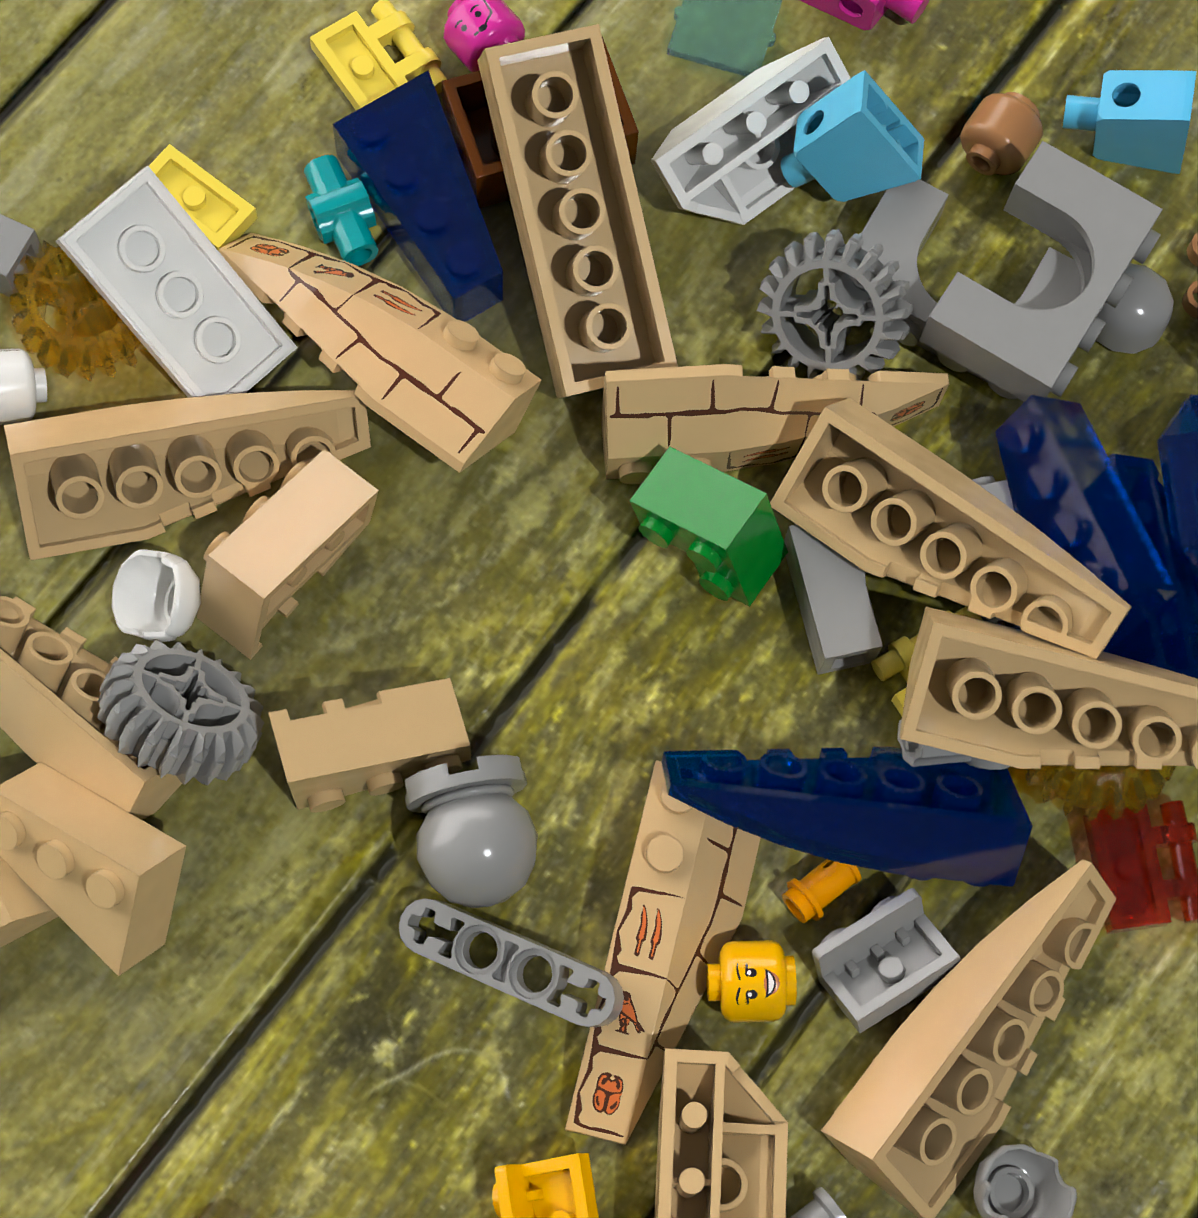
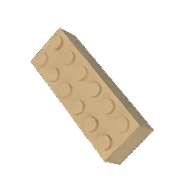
(576, 207)

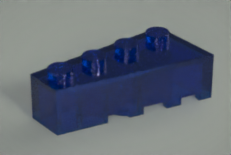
(423, 194)
(1075, 497)

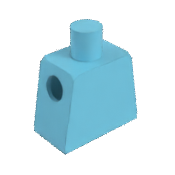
(1138, 117)
(854, 143)

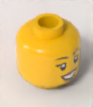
(752, 981)

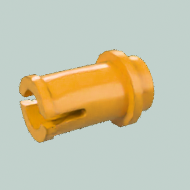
(818, 889)

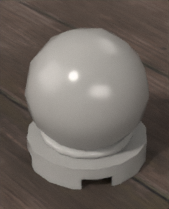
(475, 837)

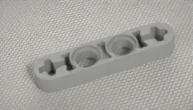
(511, 958)

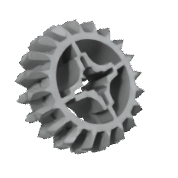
(839, 262)
(180, 712)

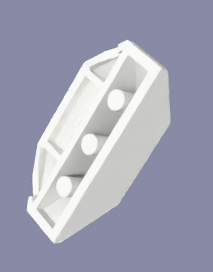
(731, 150)

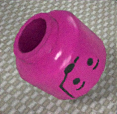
(480, 25)

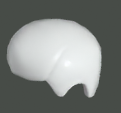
(155, 596)

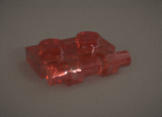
(1130, 866)

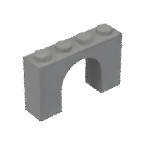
(903, 227)
(1032, 348)
(836, 597)

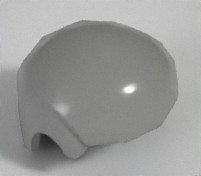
(1140, 314)
(1022, 1184)

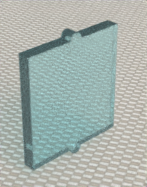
(725, 33)

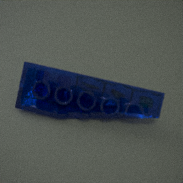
(864, 810)

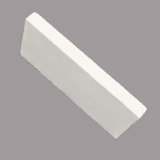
(175, 290)

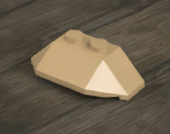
(717, 1141)

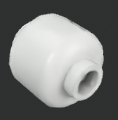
(20, 386)

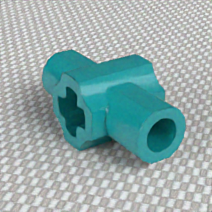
(341, 210)

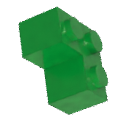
(715, 520)

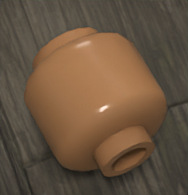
(1001, 133)

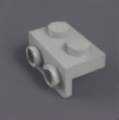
(883, 960)

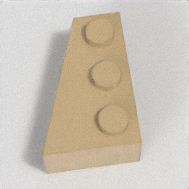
(281, 548)
(370, 743)
(91, 863)

